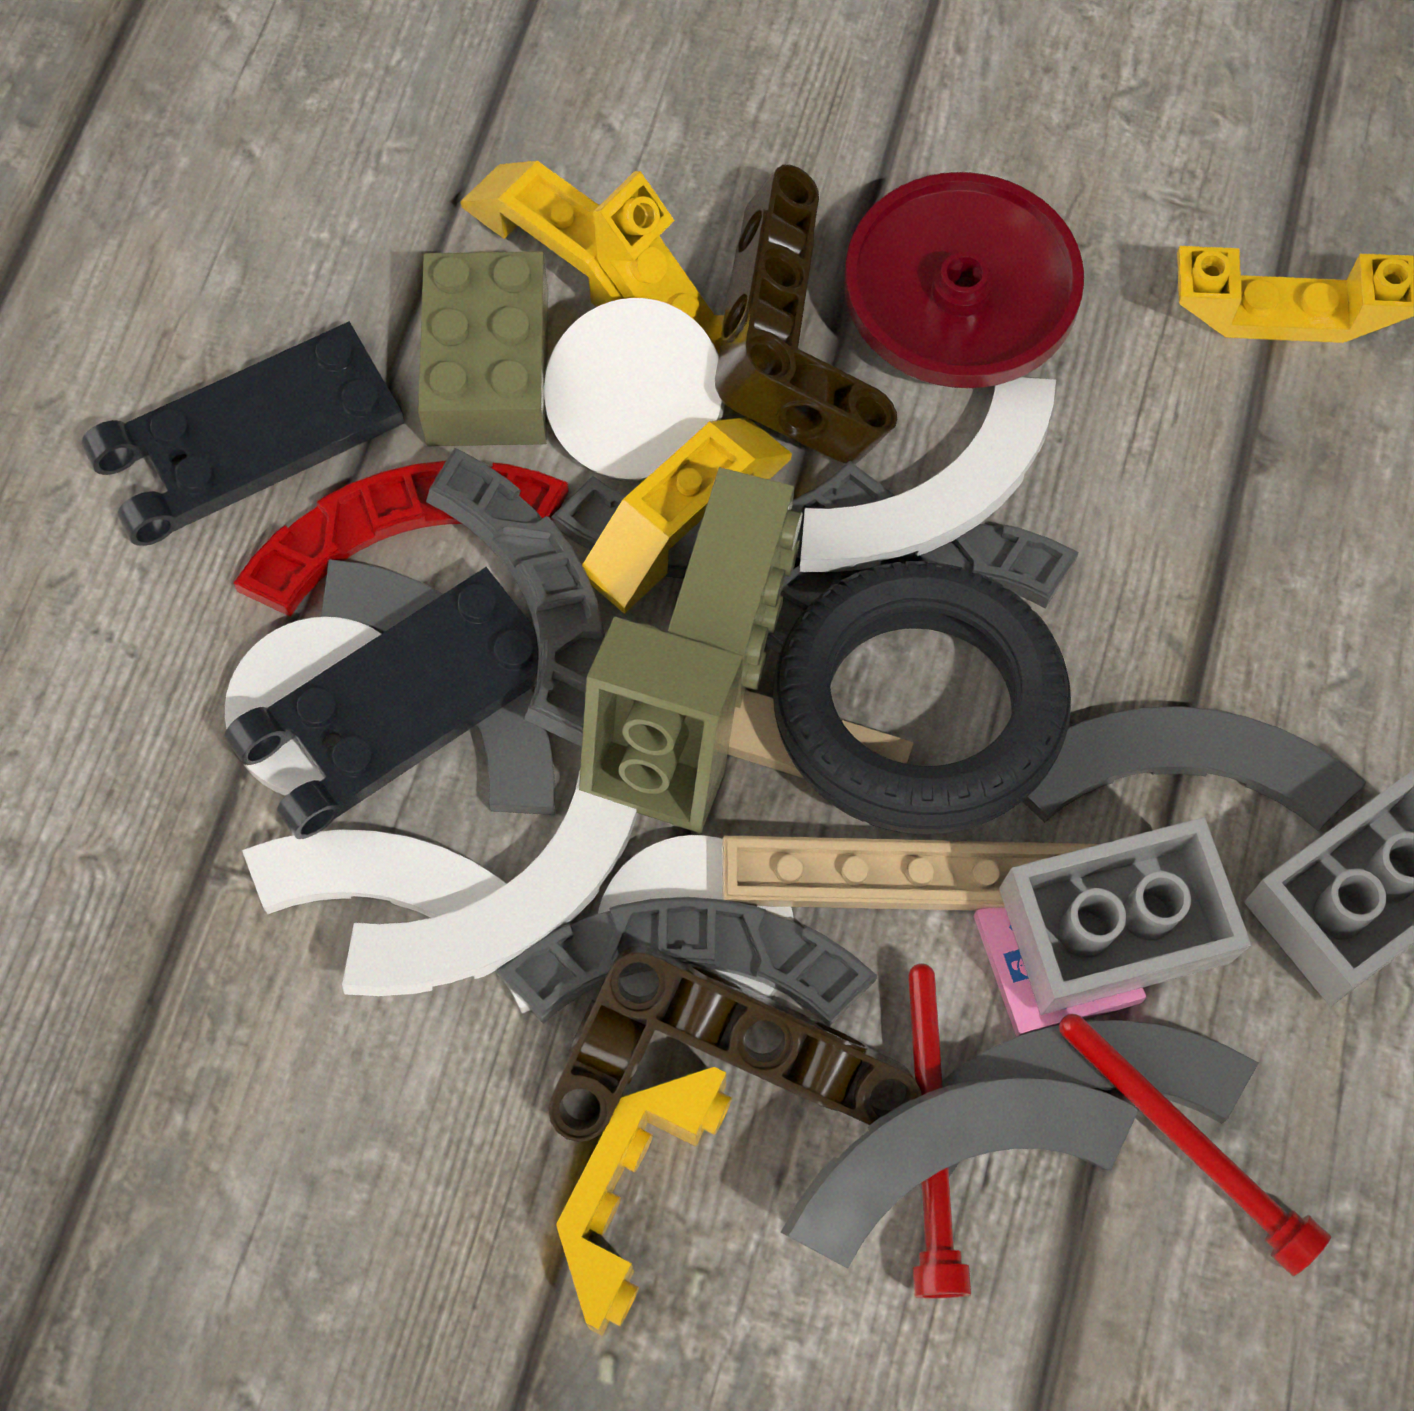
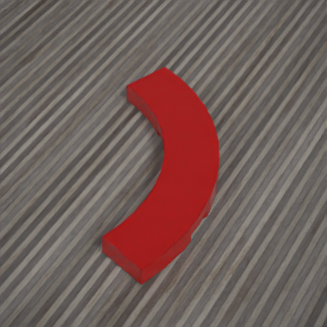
(360, 516)

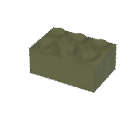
(483, 349)
(739, 570)
(658, 722)

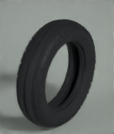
(903, 794)

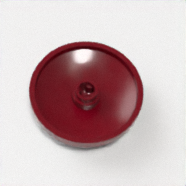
(963, 280)

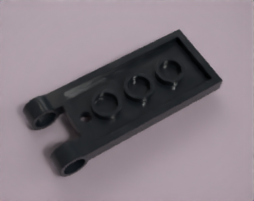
(247, 431)
(396, 699)

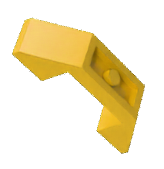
(549, 211)
(637, 258)
(1294, 308)
(670, 502)
(677, 1107)

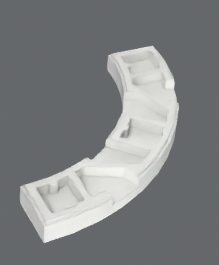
(947, 502)
(368, 865)
(505, 923)

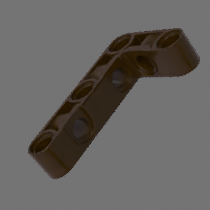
(759, 355)
(713, 1018)

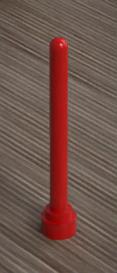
(1294, 1238)
(940, 1266)

